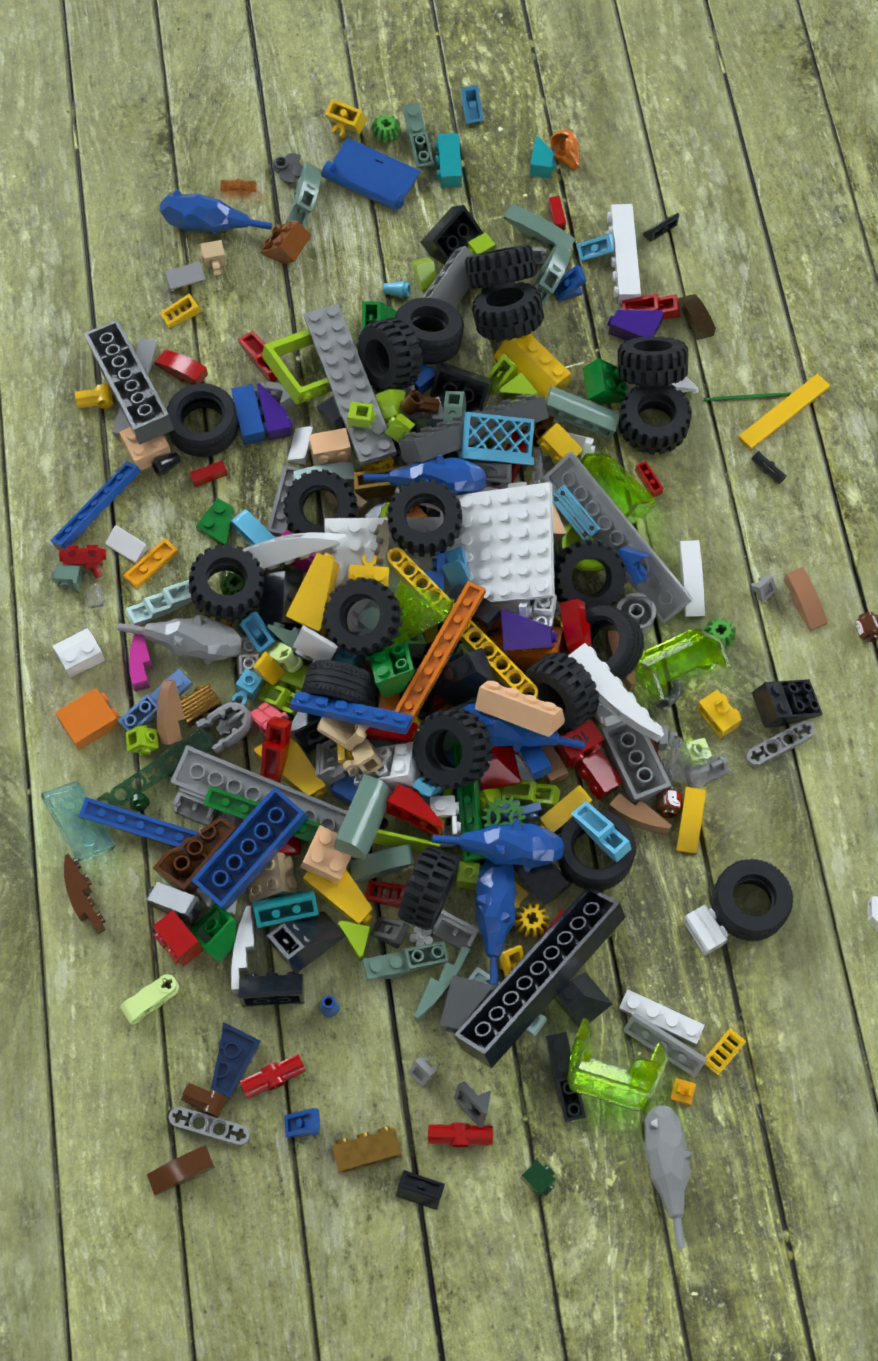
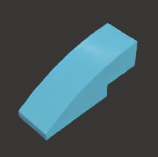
(601, 831)

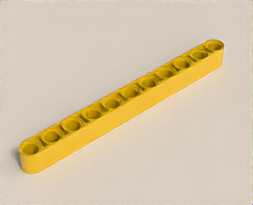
(497, 658)

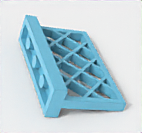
(497, 455)

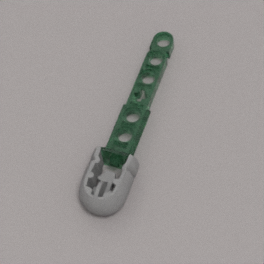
(239, 718)

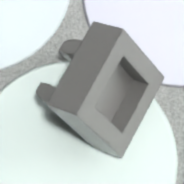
(764, 588)
(664, 740)
(422, 1071)

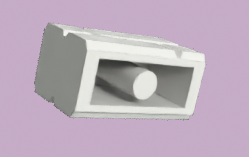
(705, 929)

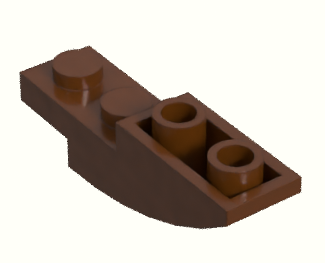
(77, 889)

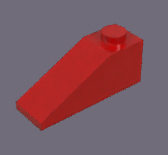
(411, 808)

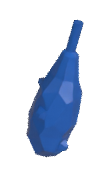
(204, 214)
(456, 473)
(508, 734)
(510, 844)
(495, 910)

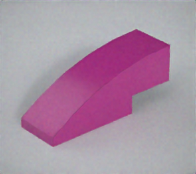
(139, 662)

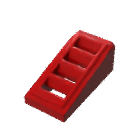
(397, 888)

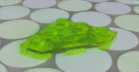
(420, 610)

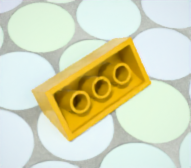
(535, 363)

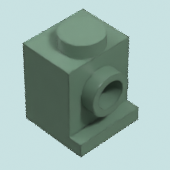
(67, 576)

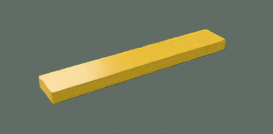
(783, 412)

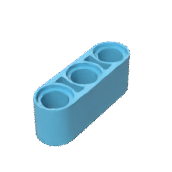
(250, 528)

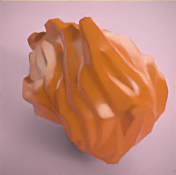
(566, 148)

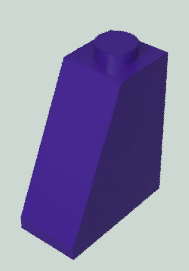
(635, 323)
(525, 633)

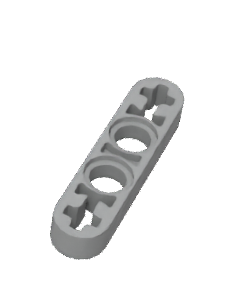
(778, 741)
(210, 1123)

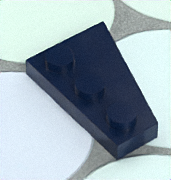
(233, 1059)

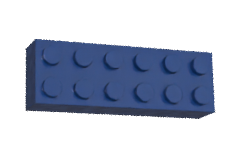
(250, 848)

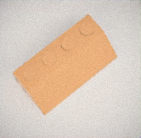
(519, 708)

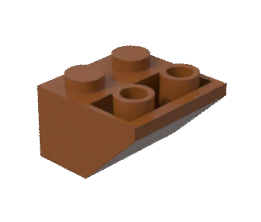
(286, 242)

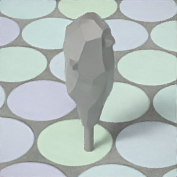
(192, 638)
(668, 1162)

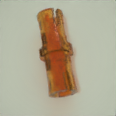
(238, 185)

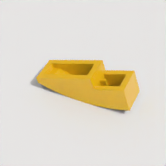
(690, 820)

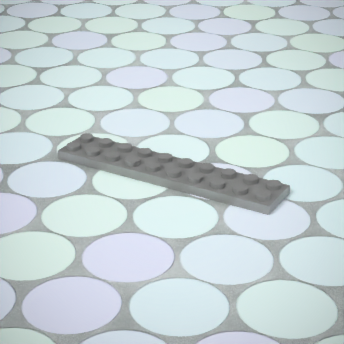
(348, 381)
(618, 532)
(201, 770)

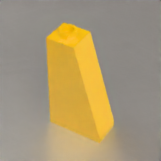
(314, 593)
(299, 771)
(344, 897)

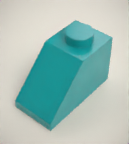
(542, 160)

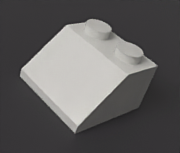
(314, 645)
(79, 653)

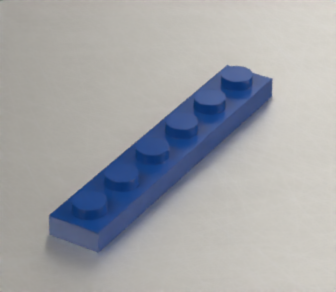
(95, 505)
(351, 712)
(134, 823)

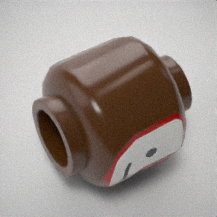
(867, 626)
(669, 802)

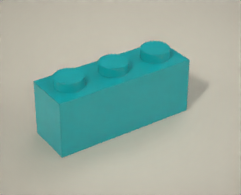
(448, 160)
(285, 908)

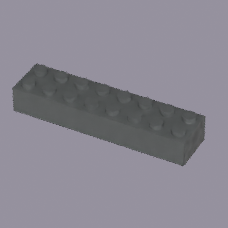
(128, 382)
(449, 435)

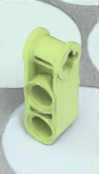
(284, 657)
(149, 999)

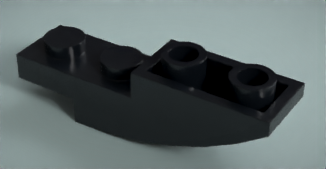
(559, 1059)

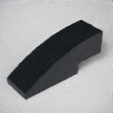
(486, 613)

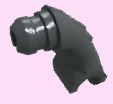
(676, 692)

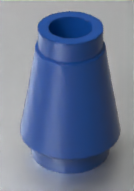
(329, 1011)

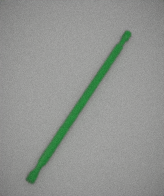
(747, 396)

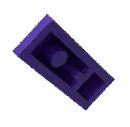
(274, 415)

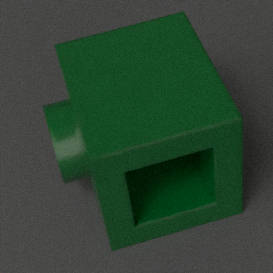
(539, 1178)

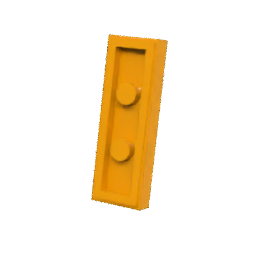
(150, 563)

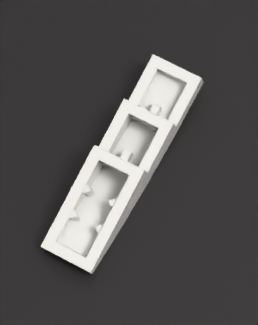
(692, 577)
(243, 944)

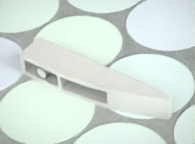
(292, 546)
(614, 696)

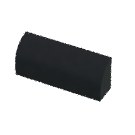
(544, 881)

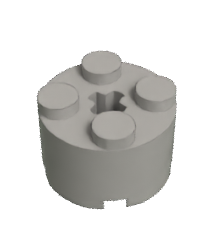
(642, 607)

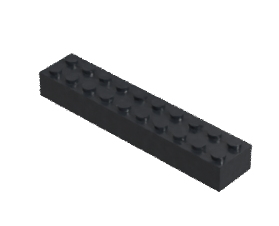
(539, 976)

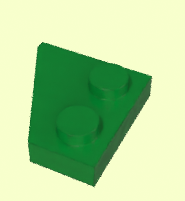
(217, 522)

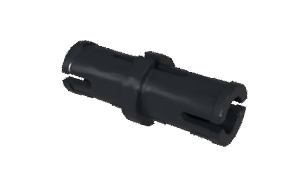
(777, 475)

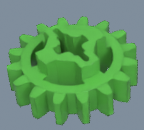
(497, 810)

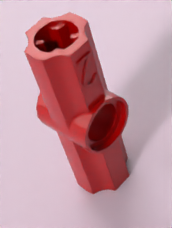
(272, 1076)
(460, 1134)

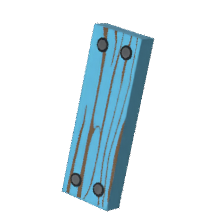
(575, 513)

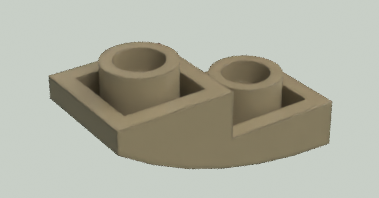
(382, 533)

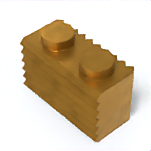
(199, 704)

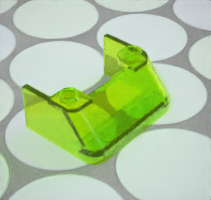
(619, 485)
(679, 656)
(612, 1084)

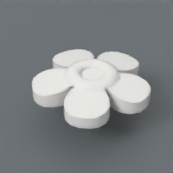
(421, 936)

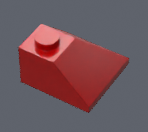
(502, 769)

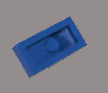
(570, 284)
(631, 561)
(437, 576)
(302, 1123)

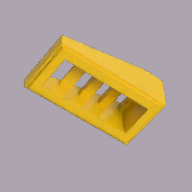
(182, 303)
(733, 1036)

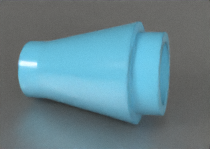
(397, 289)

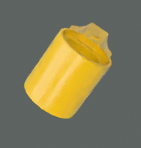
(99, 397)

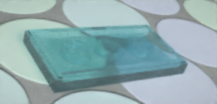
(82, 835)

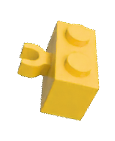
(345, 118)
(558, 443)
(369, 570)
(719, 713)

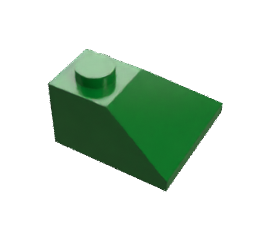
(216, 932)

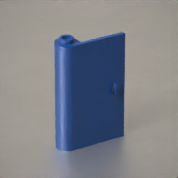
(371, 174)

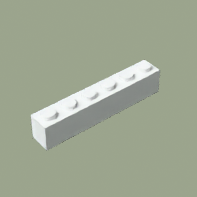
(625, 252)

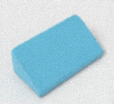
(596, 247)

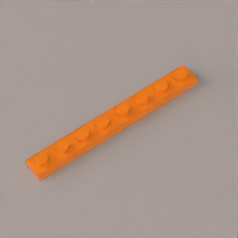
(441, 650)

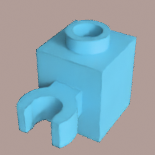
(248, 687)

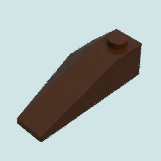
(183, 863)

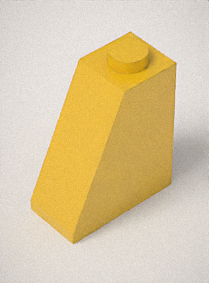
(561, 812)

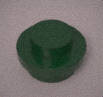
(139, 802)

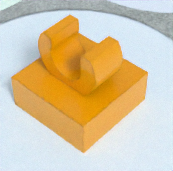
(683, 1091)

